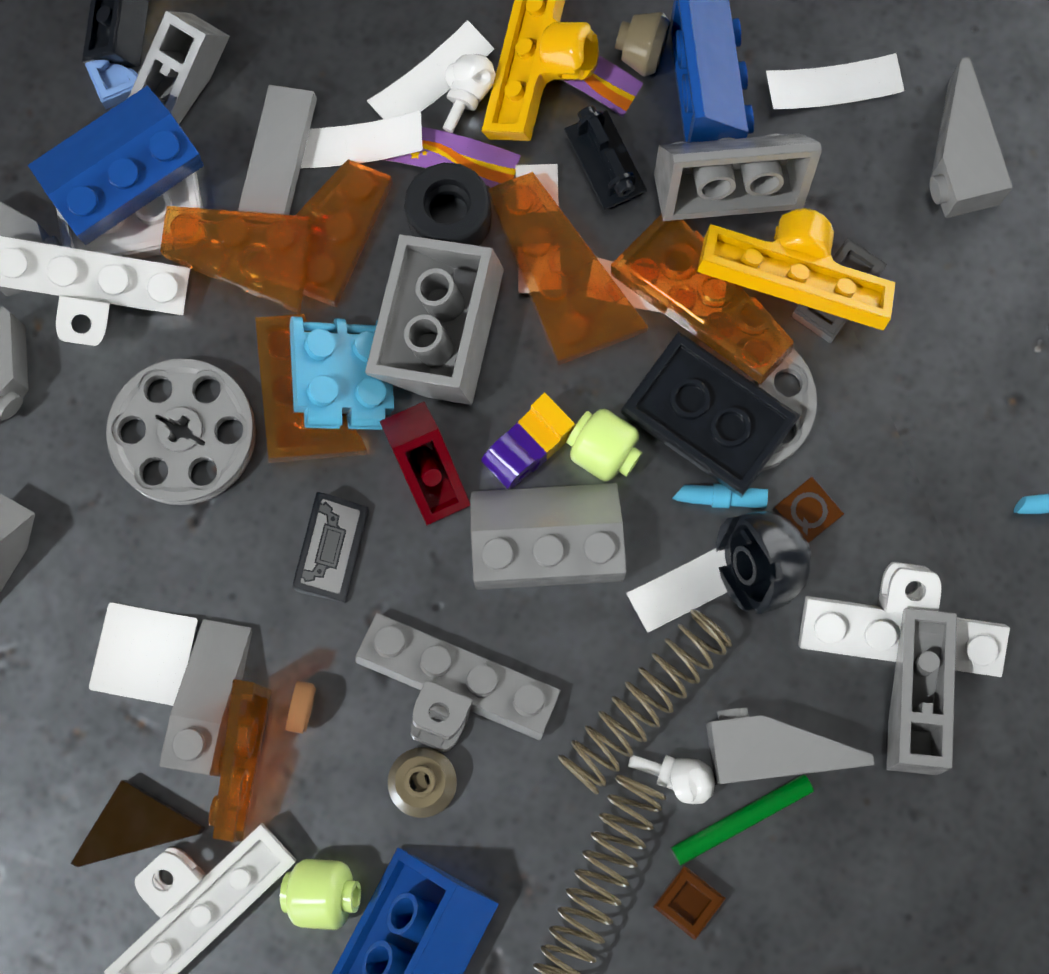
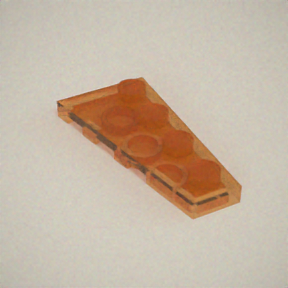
(564, 278)
(721, 314)

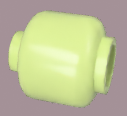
(604, 444)
(319, 894)

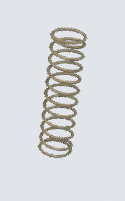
(708, 626)
(636, 788)

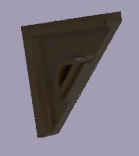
(132, 824)

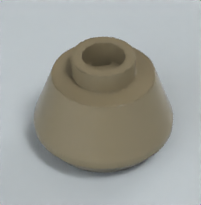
(643, 41)
(426, 798)

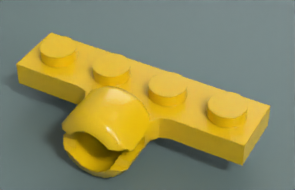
(533, 54)
(798, 269)

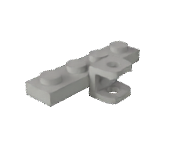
(454, 684)

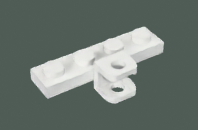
(90, 283)
(875, 630)
(199, 903)

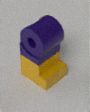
(529, 442)

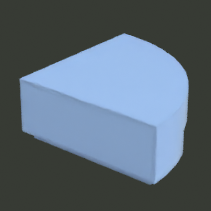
(111, 81)

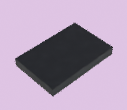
(710, 414)

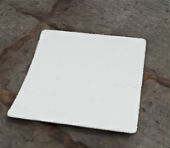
(142, 653)

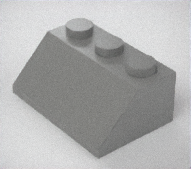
(735, 175)
(436, 318)
(547, 536)

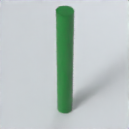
(742, 819)

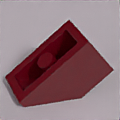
(425, 462)

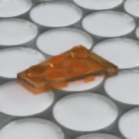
(341, 223)
(246, 249)
(284, 428)
(239, 759)

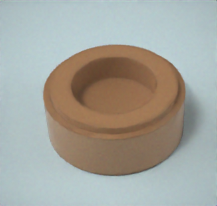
(300, 707)

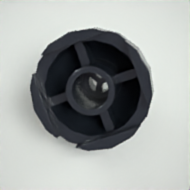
(763, 559)

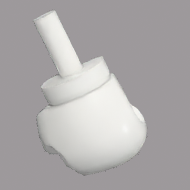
(469, 83)
(687, 777)

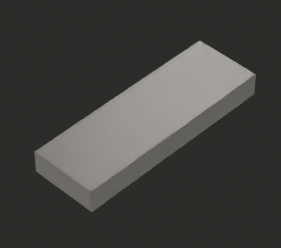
(278, 151)

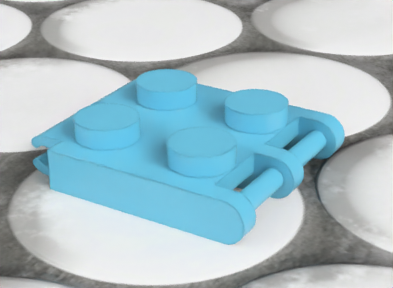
(332, 376)

